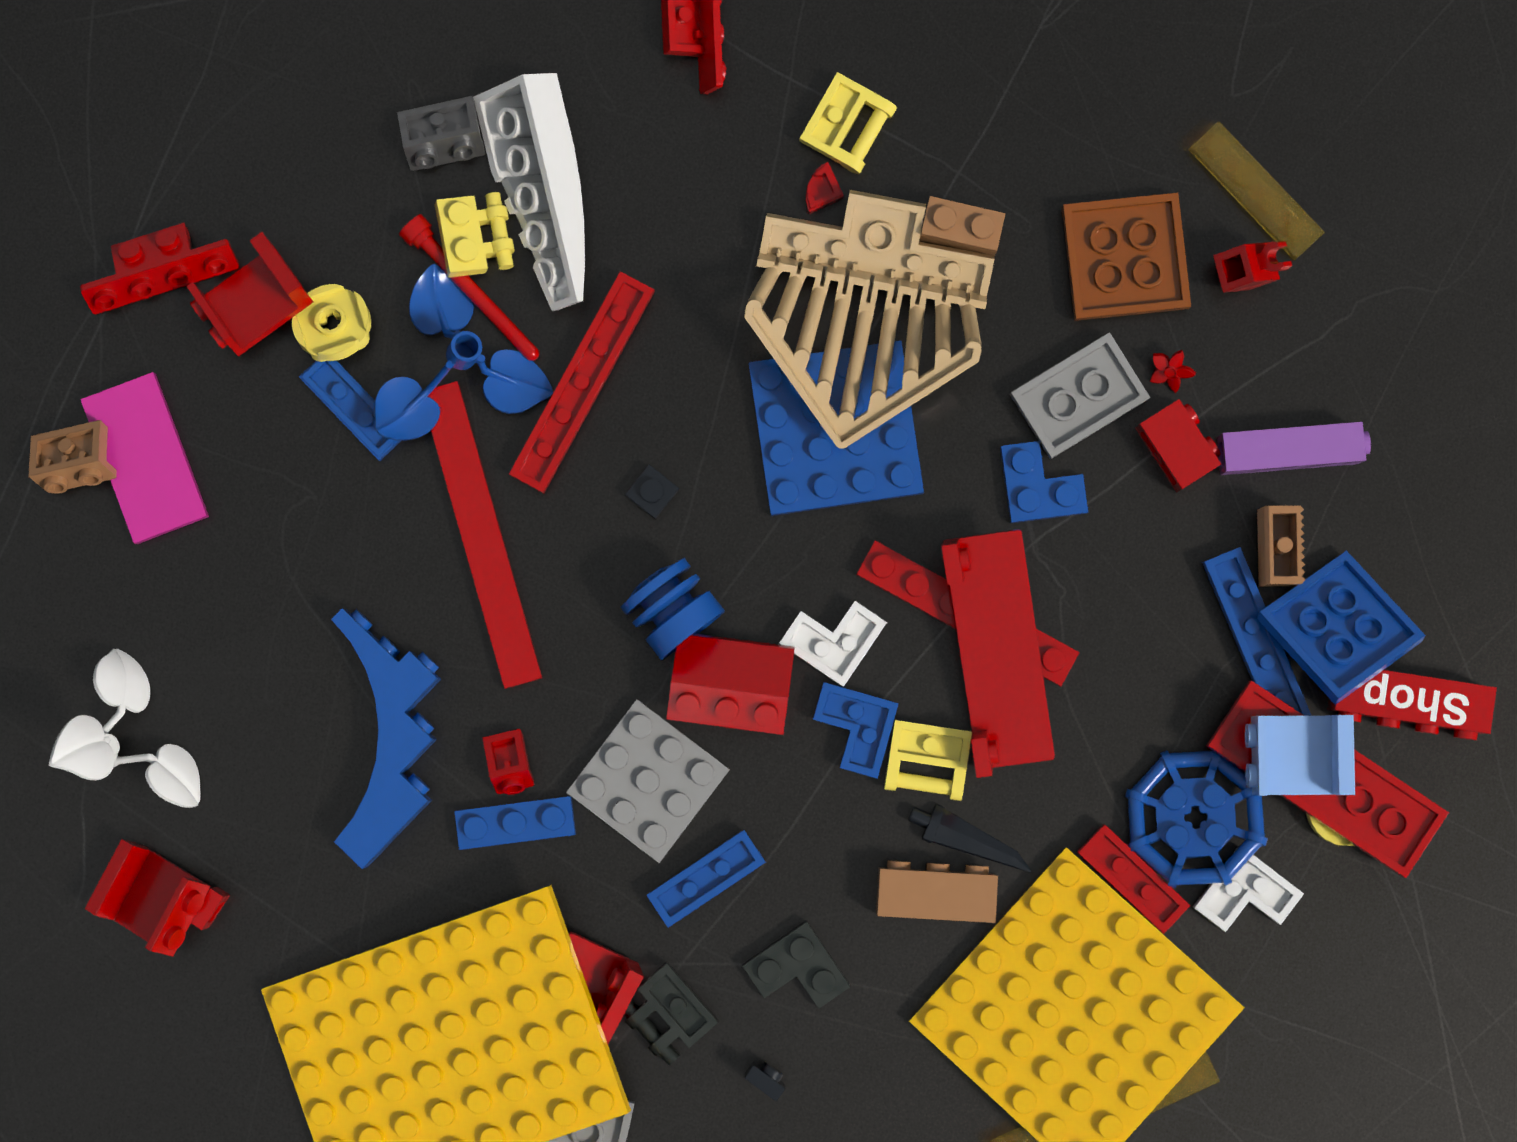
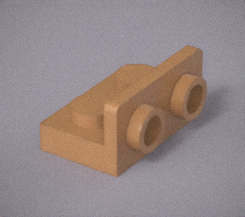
(70, 457)

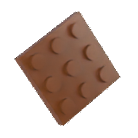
(1126, 256)

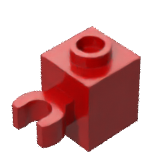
(1249, 266)

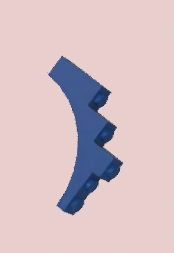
(398, 687)

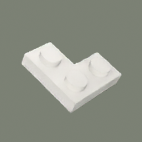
(839, 651)
(1251, 884)

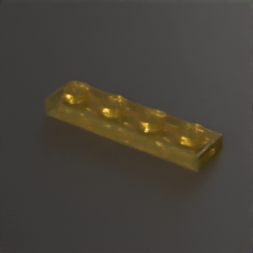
(1256, 190)

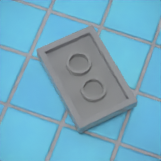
(1079, 395)

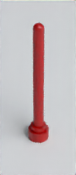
(419, 233)

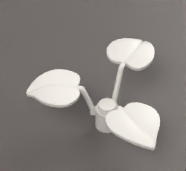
(92, 752)

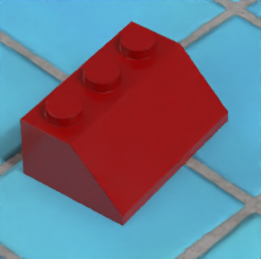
(731, 683)

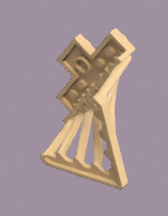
(875, 251)

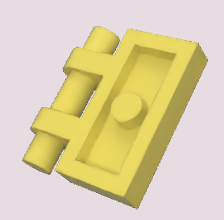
(462, 237)

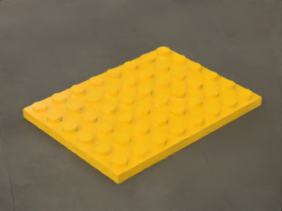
(451, 1035)

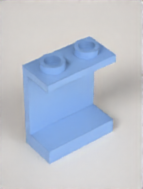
(1301, 755)

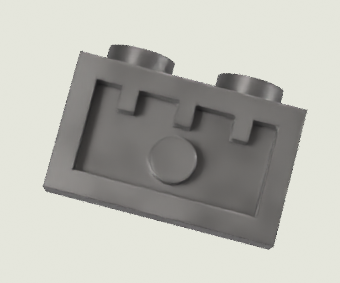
(440, 133)

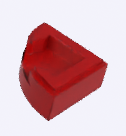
(822, 189)

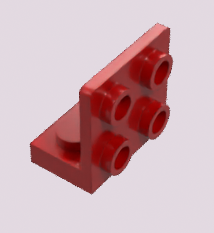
(610, 980)

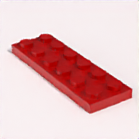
(1380, 819)

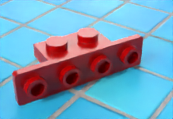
(696, 31)
(155, 266)

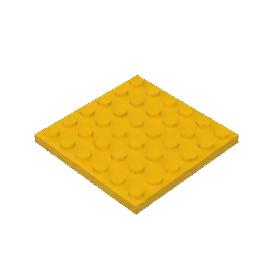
(1076, 1010)

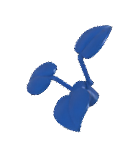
(437, 306)

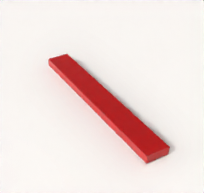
(483, 539)

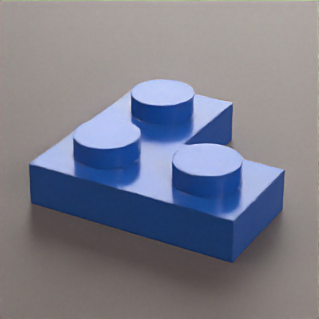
(1033, 496)
(866, 718)

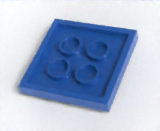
(1340, 627)

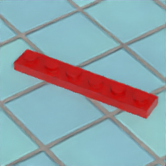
(582, 382)
(933, 596)

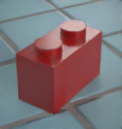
(1179, 444)

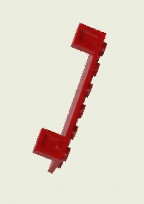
(998, 650)

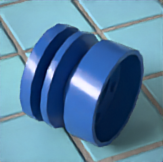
(672, 608)

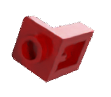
(508, 762)

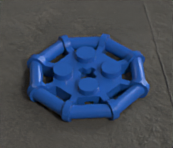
(1180, 835)

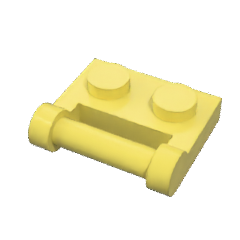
(837, 115)
(928, 746)

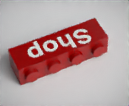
(1423, 702)

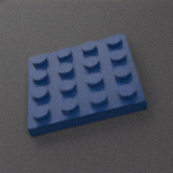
(802, 461)

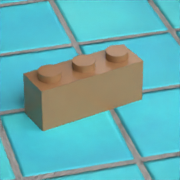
(937, 892)

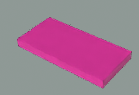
(150, 461)

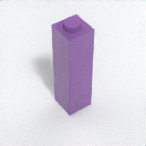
(1293, 448)

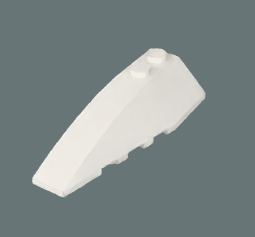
(537, 164)

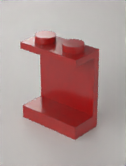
(251, 300)
(148, 896)

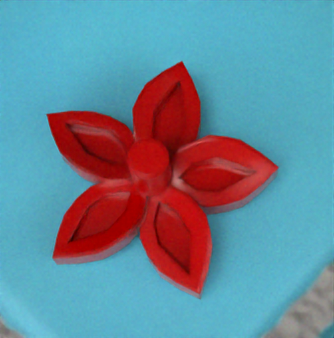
(1170, 369)

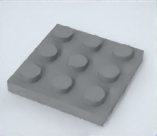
(648, 781)

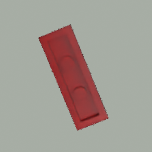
(1133, 878)

